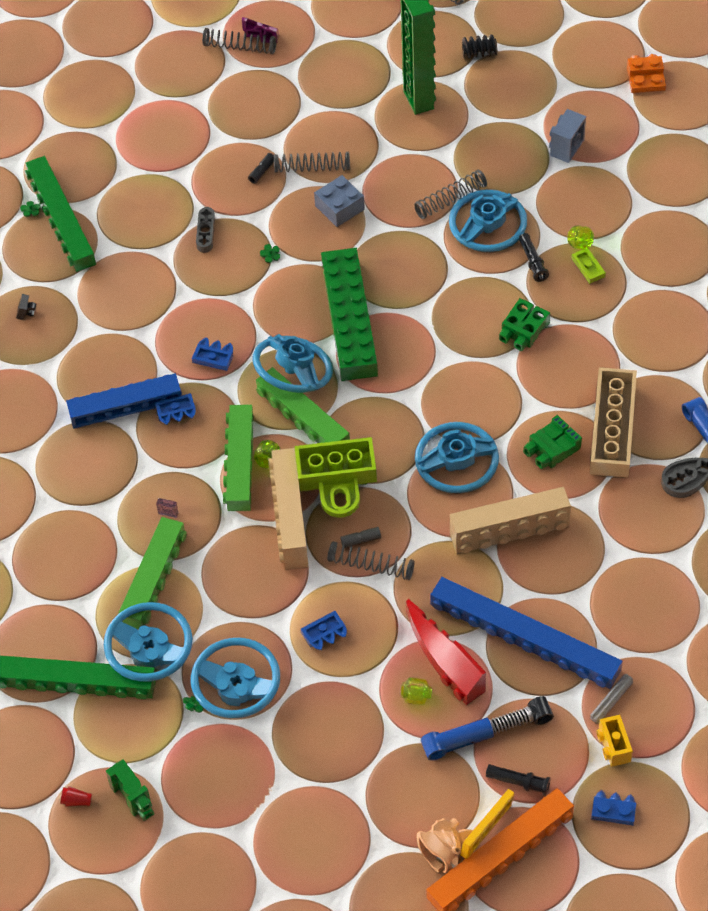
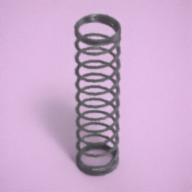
(206, 34)
(346, 164)
(477, 181)
(332, 551)

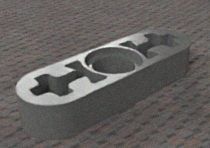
(205, 235)

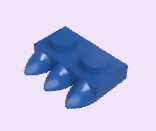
(213, 355)
(175, 408)
(324, 629)
(614, 809)

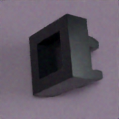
(25, 307)

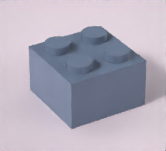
(567, 135)
(339, 201)

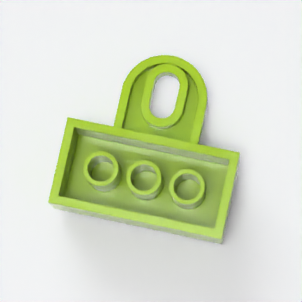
(336, 469)

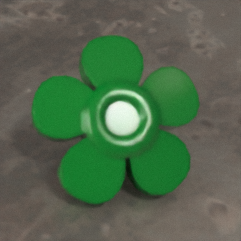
(31, 208)
(270, 253)
(192, 704)

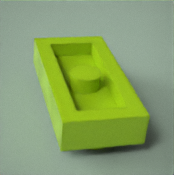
(588, 265)

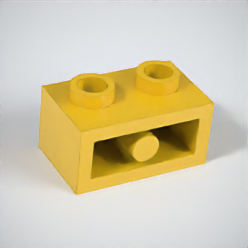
(615, 741)

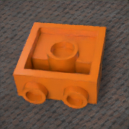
(646, 73)

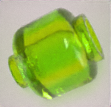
(580, 237)
(263, 452)
(416, 691)

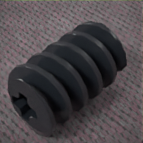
(482, 46)

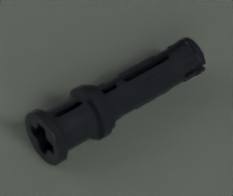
(535, 262)
(528, 781)

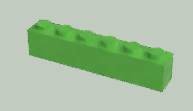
(301, 411)
(239, 458)
(154, 569)

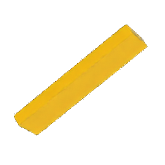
(487, 824)

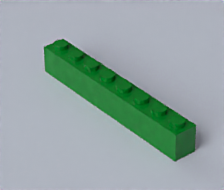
(60, 214)
(72, 677)

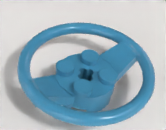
(486, 215)
(296, 357)
(447, 455)
(139, 640)
(224, 677)

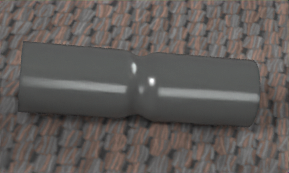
(363, 536)

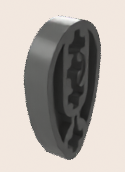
(689, 486)

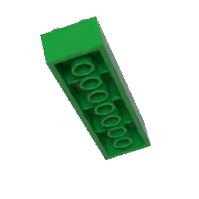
(418, 54)
(349, 314)

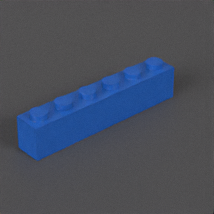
(122, 400)

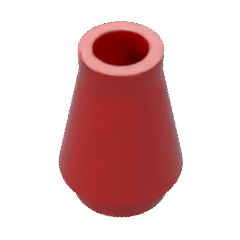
(74, 797)

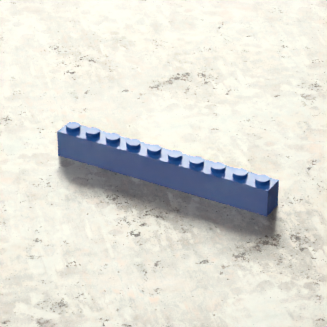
(526, 633)

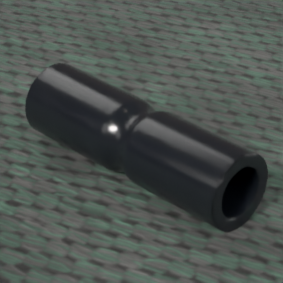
(263, 166)

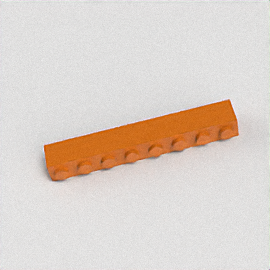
(500, 852)

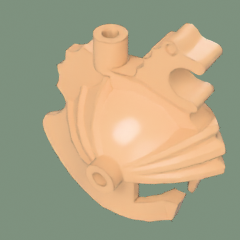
(442, 842)

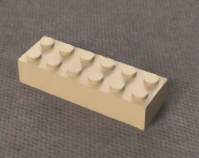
(613, 422)
(288, 509)
(510, 520)

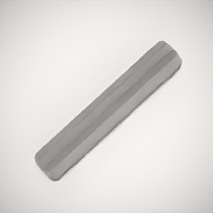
(611, 698)

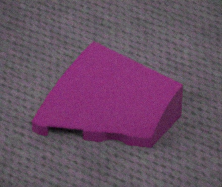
(255, 28)

